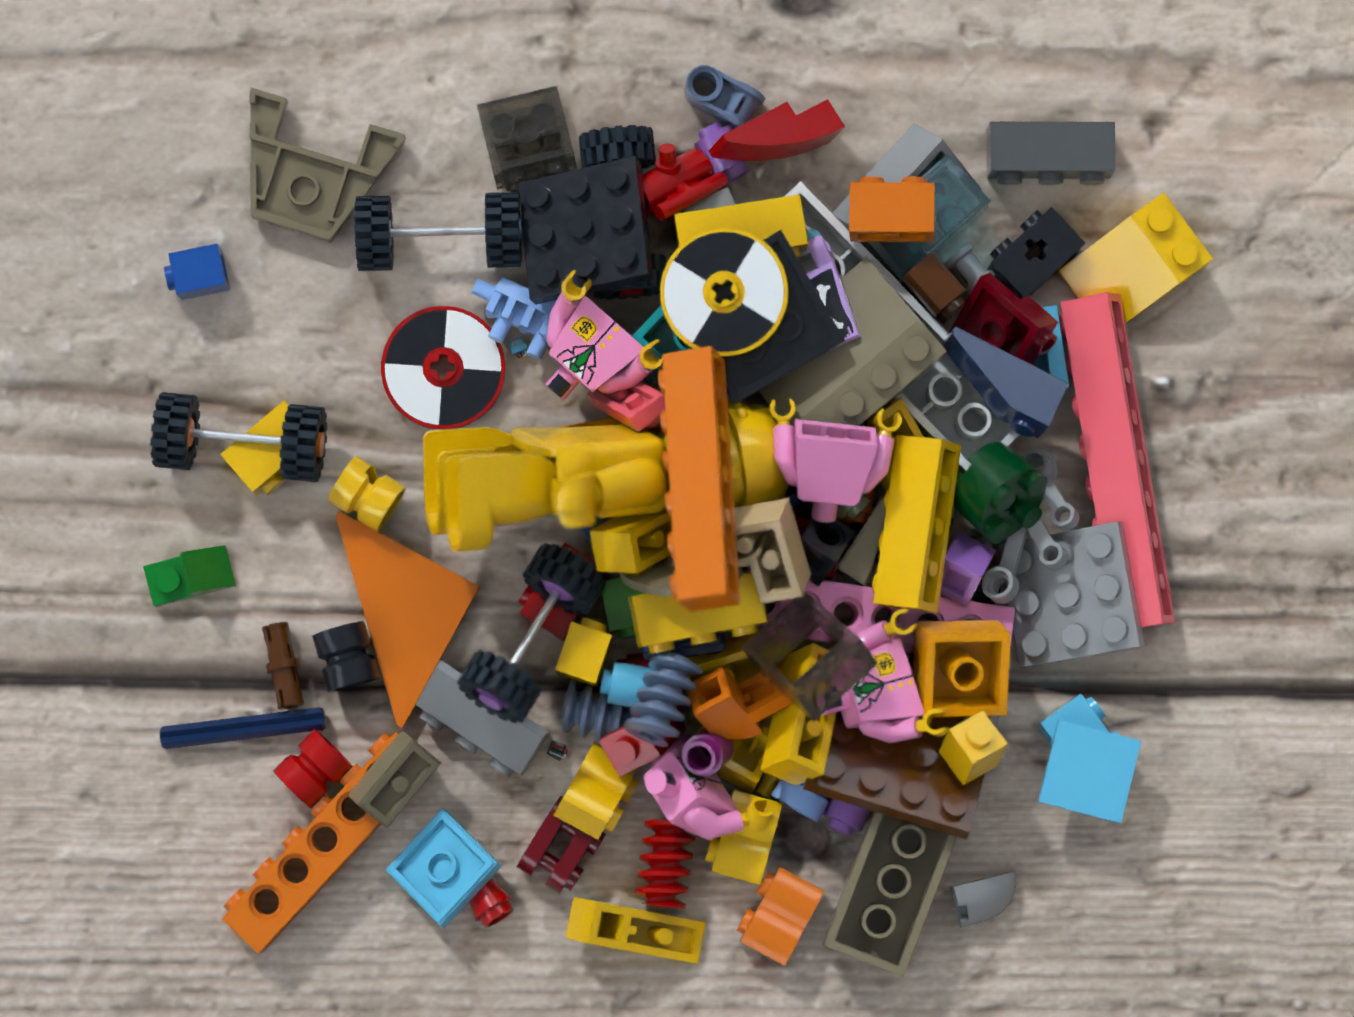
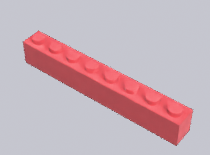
(1116, 443)

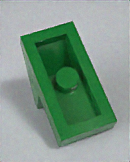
(189, 575)

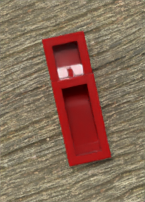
(780, 134)

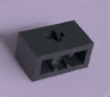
(1058, 247)

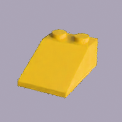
(1139, 259)

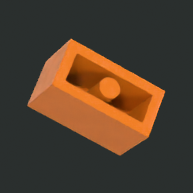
(892, 210)

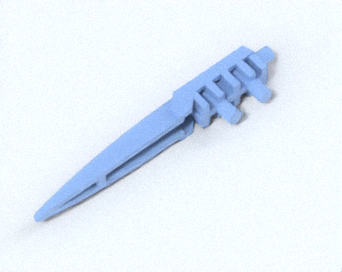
(511, 306)

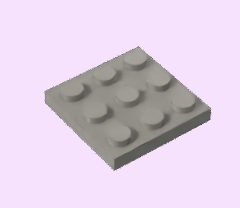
(1082, 606)

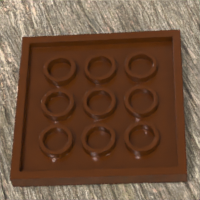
(900, 777)

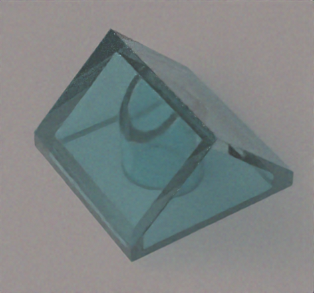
(957, 206)

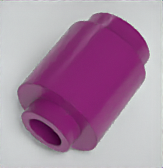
(706, 753)

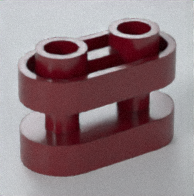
(565, 870)

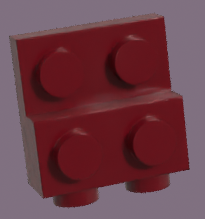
(1006, 321)

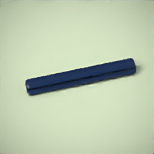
(242, 728)

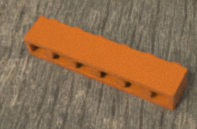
(699, 479)

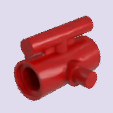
(679, 182)

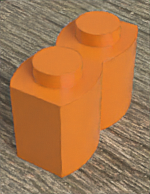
(780, 916)

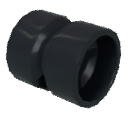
(346, 656)

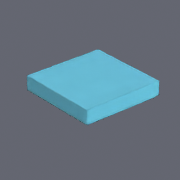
(1089, 771)
(443, 868)

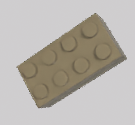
(889, 892)

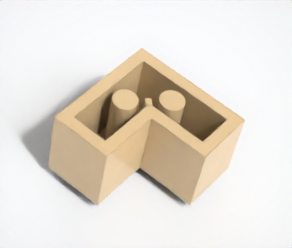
(773, 549)

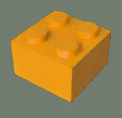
(962, 666)

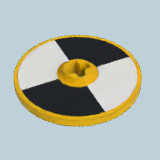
(716, 258)

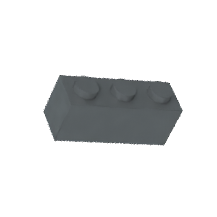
(1050, 152)

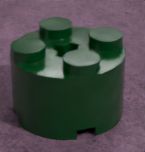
(999, 492)

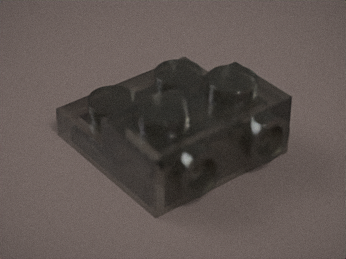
(526, 137)

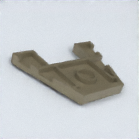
(307, 188)

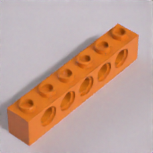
(243, 911)

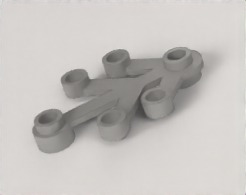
(1014, 545)

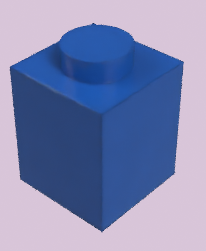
(197, 272)

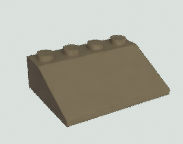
(867, 372)

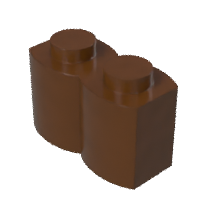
(935, 288)

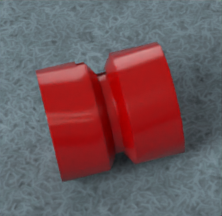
(312, 768)

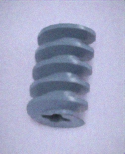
(661, 698)
(591, 712)

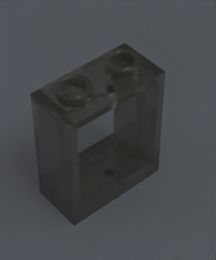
(830, 675)

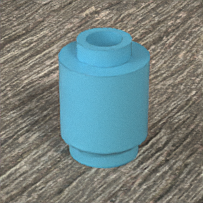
(623, 683)

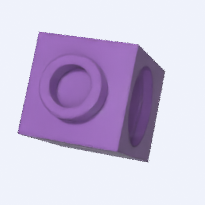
(964, 568)

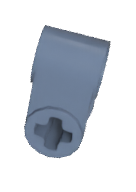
(725, 98)

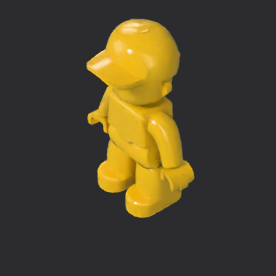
(574, 473)

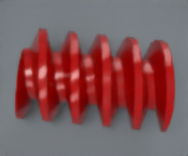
(664, 864)

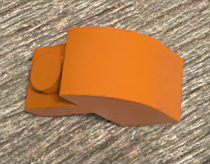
(735, 708)

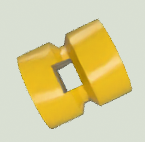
(366, 493)

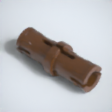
(283, 665)

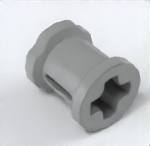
(966, 268)

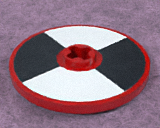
(422, 342)

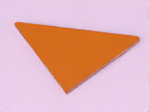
(408, 609)

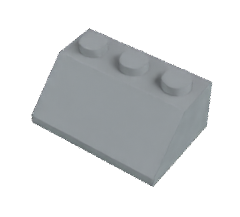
(909, 157)
(509, 743)

